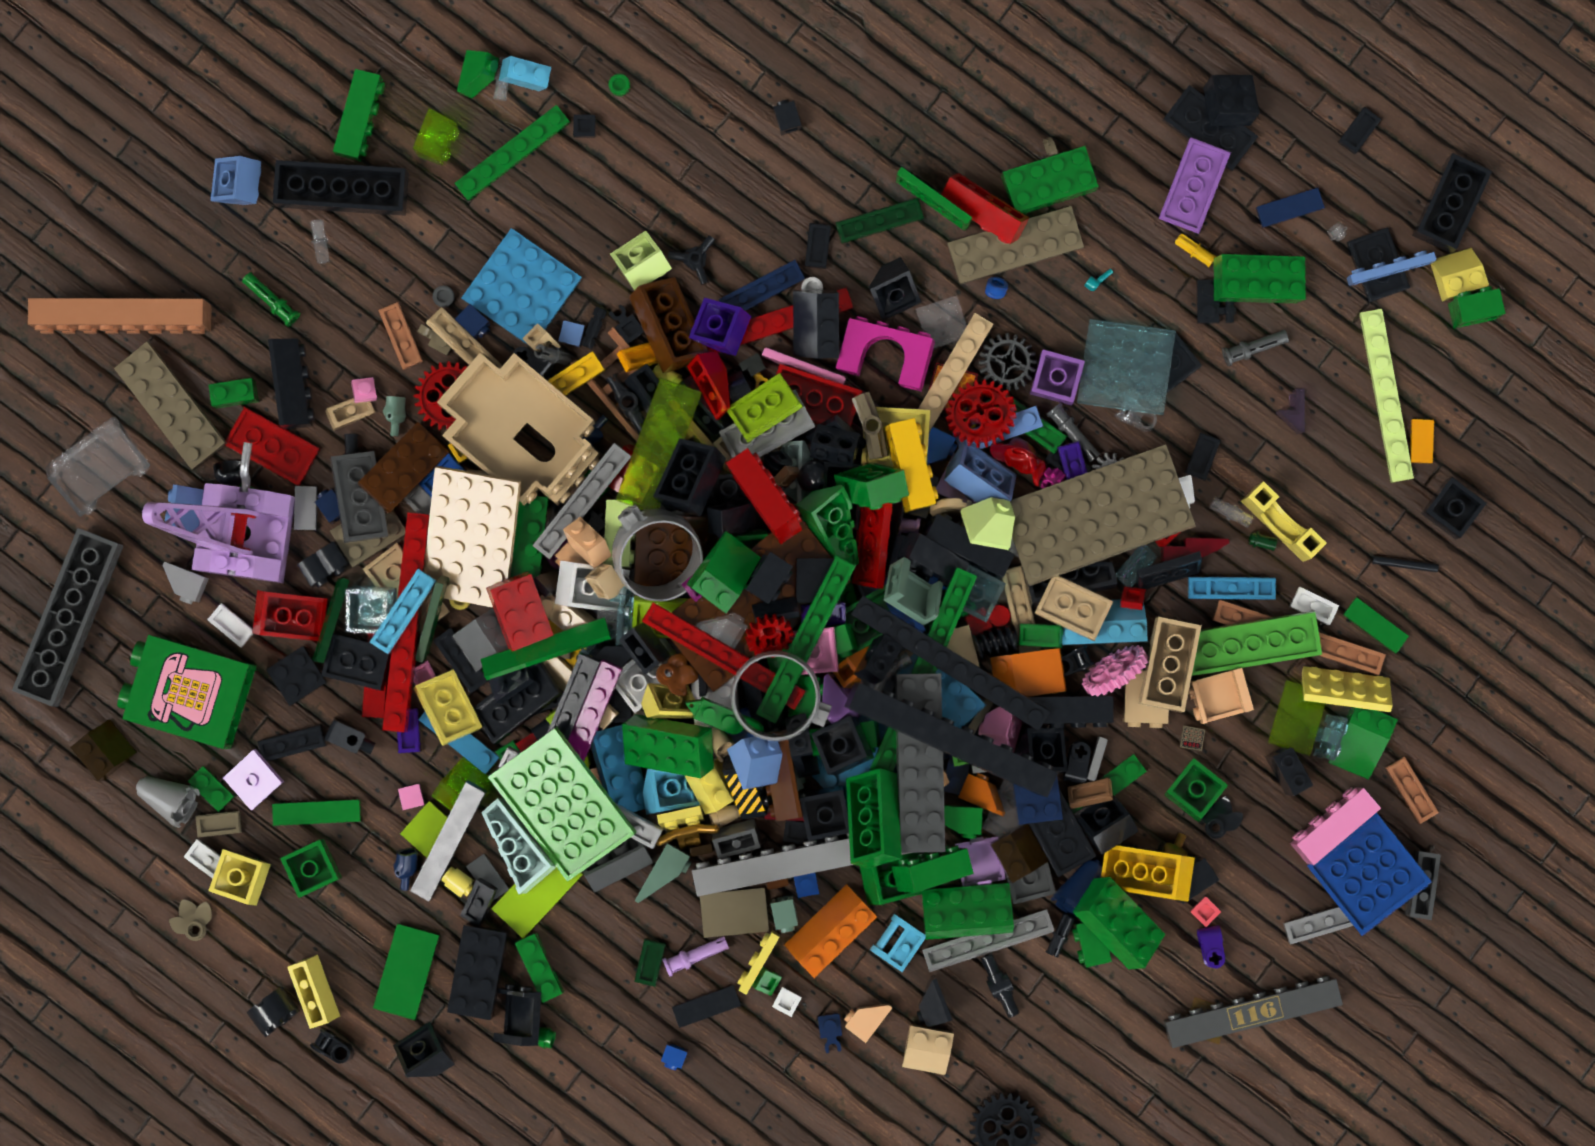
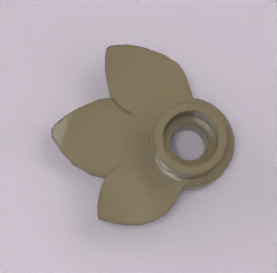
(191, 916)

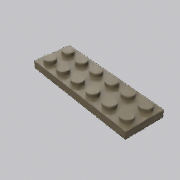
(1040, 240)
(170, 405)

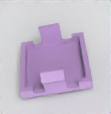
(983, 861)

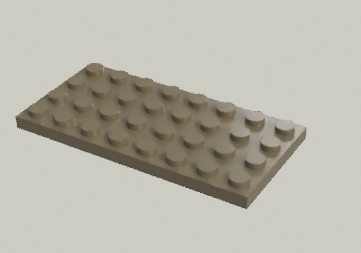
(1099, 515)

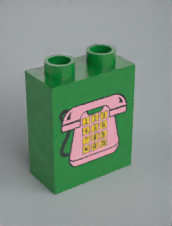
(186, 691)

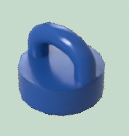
(996, 288)

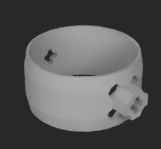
(634, 520)
(818, 716)

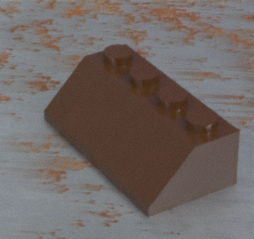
(666, 323)
(785, 792)

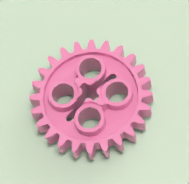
(1115, 670)

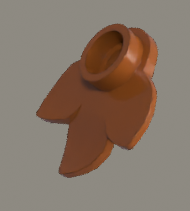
(680, 674)

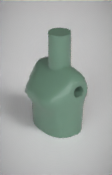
(395, 412)

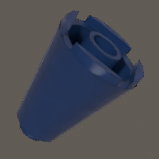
(1074, 888)

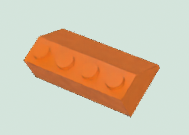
(830, 931)

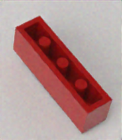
(985, 208)

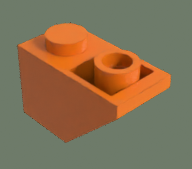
(847, 668)

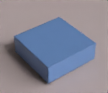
(571, 333)

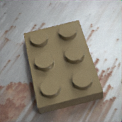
(362, 550)

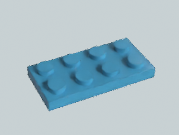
(621, 781)

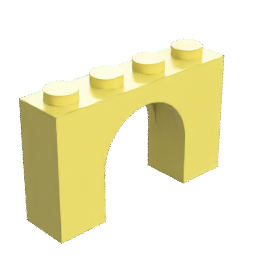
(1301, 541)

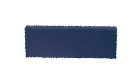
(1290, 207)

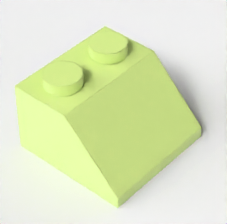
(641, 260)

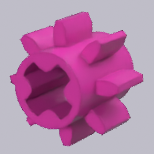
(1052, 477)

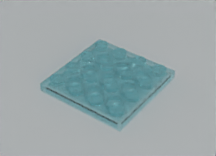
(1126, 367)

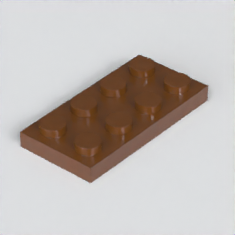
(403, 467)

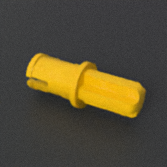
(1195, 249)

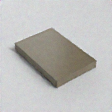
(734, 912)

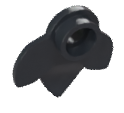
(1221, 814)

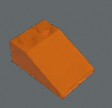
(1031, 672)

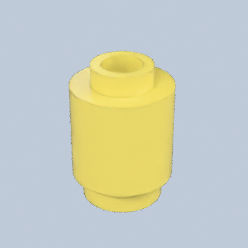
(458, 882)

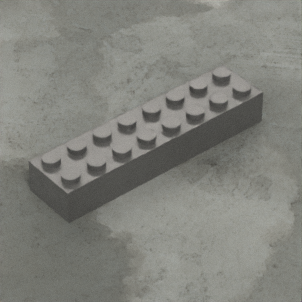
(67, 618)
(920, 771)

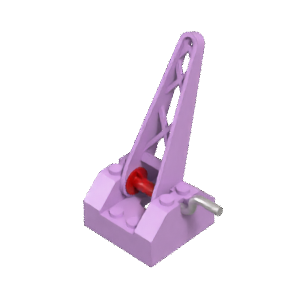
(223, 528)

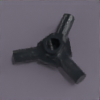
(695, 258)

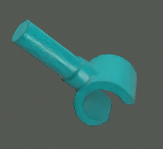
(1093, 283)

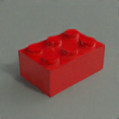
(519, 611)

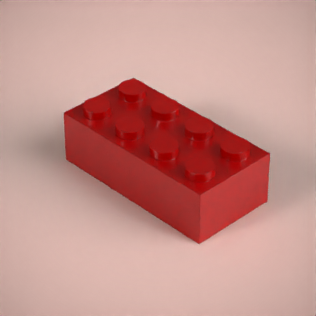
(821, 396)
(765, 495)

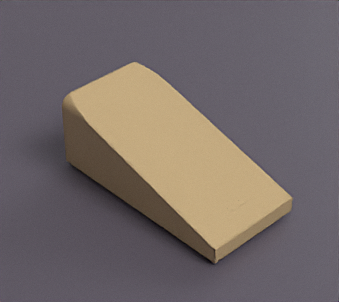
(348, 413)

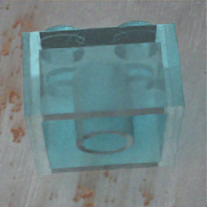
(368, 607)

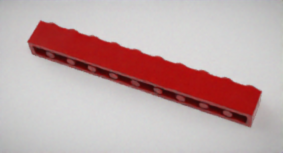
(404, 652)

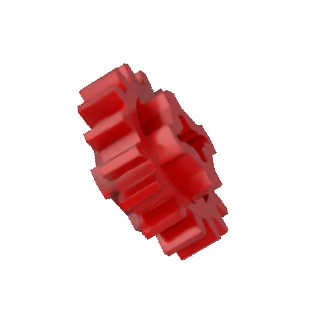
(769, 634)

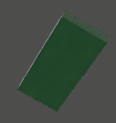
(650, 962)

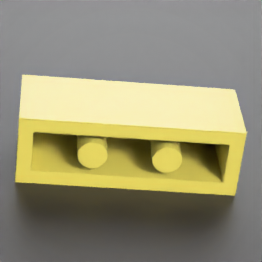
(313, 991)

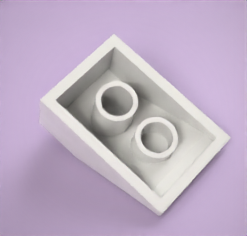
(575, 590)
(633, 681)

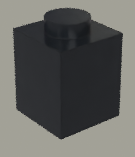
(787, 117)

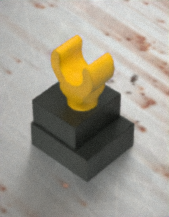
(754, 367)

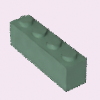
(784, 913)

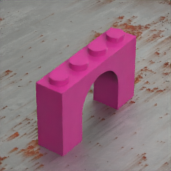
(862, 335)

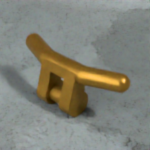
(688, 835)

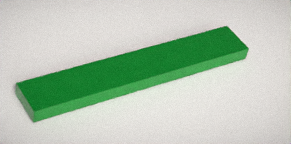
(546, 649)

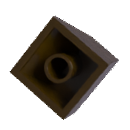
(103, 750)
(1019, 853)

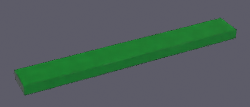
(806, 638)

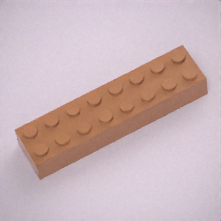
(119, 315)

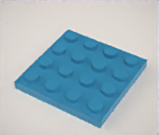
(521, 286)

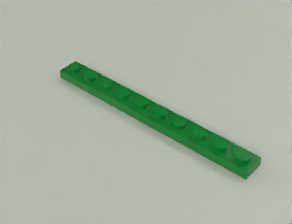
(941, 631)

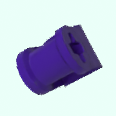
(1211, 941)

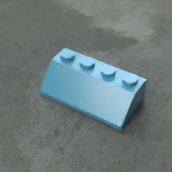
(1119, 626)

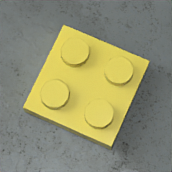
(682, 817)

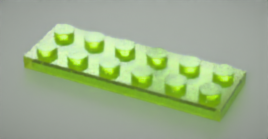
(663, 426)

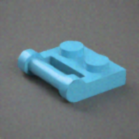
(904, 947)

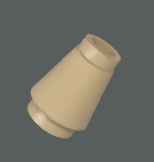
(724, 815)

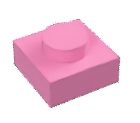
(363, 390)

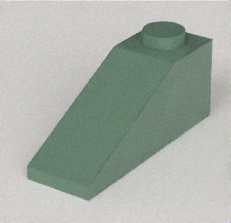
(668, 867)

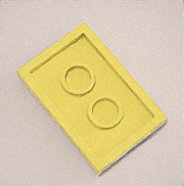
(447, 707)
(757, 961)

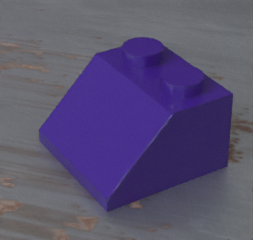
(720, 326)

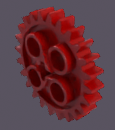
(432, 409)
(988, 429)

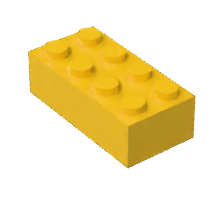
(909, 455)
(1149, 872)

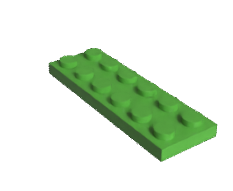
(1257, 643)

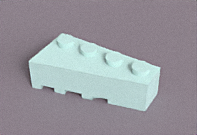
(522, 854)

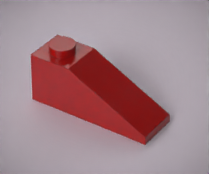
(712, 381)

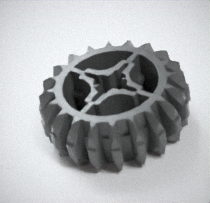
(1017, 365)

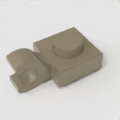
(436, 341)

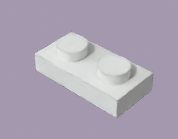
(1307, 601)
(203, 857)

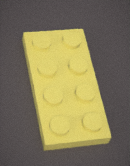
(1346, 689)

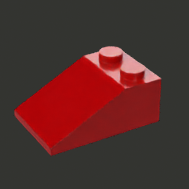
(289, 615)

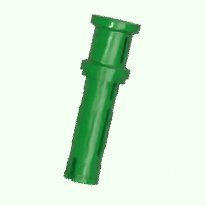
(278, 305)

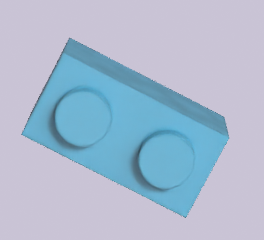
(524, 73)

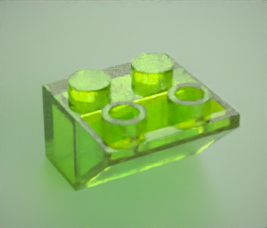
(454, 781)

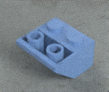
(186, 495)

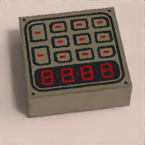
(1192, 738)

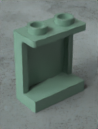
(911, 593)

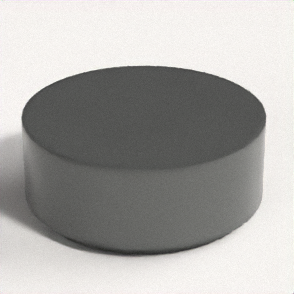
(443, 296)

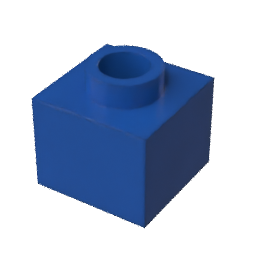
(674, 1056)

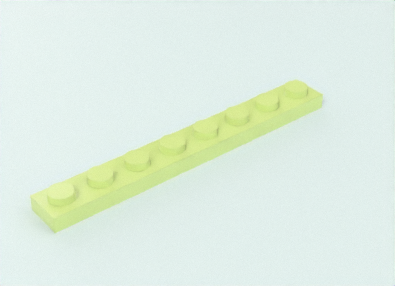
(1386, 395)

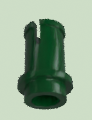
(1262, 541)

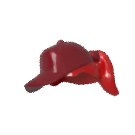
(1021, 456)

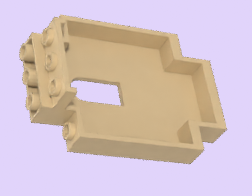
(495, 406)

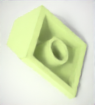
(989, 523)

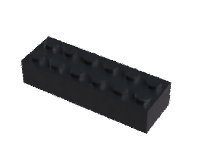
(340, 187)

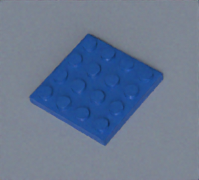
(1370, 874)

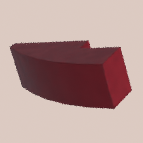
(1192, 545)

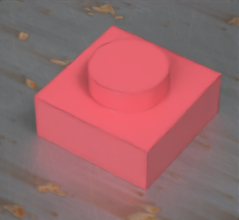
(1205, 911)

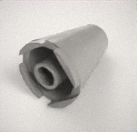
(169, 799)

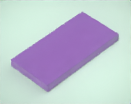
(1194, 185)

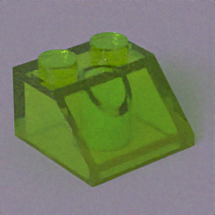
(435, 138)

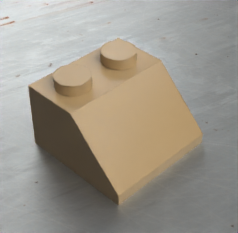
(928, 1049)

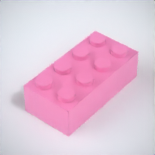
(1335, 825)

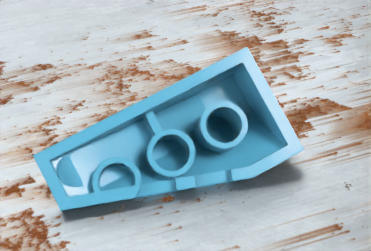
(667, 792)

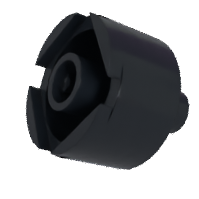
(273, 1011)

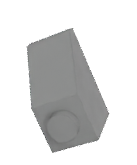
(185, 583)

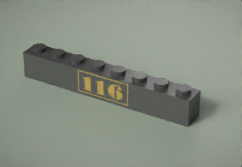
(1252, 1012)

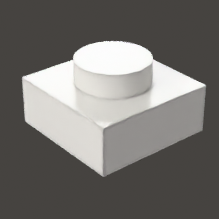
(786, 1001)

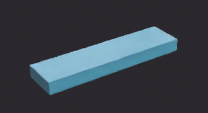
(403, 611)

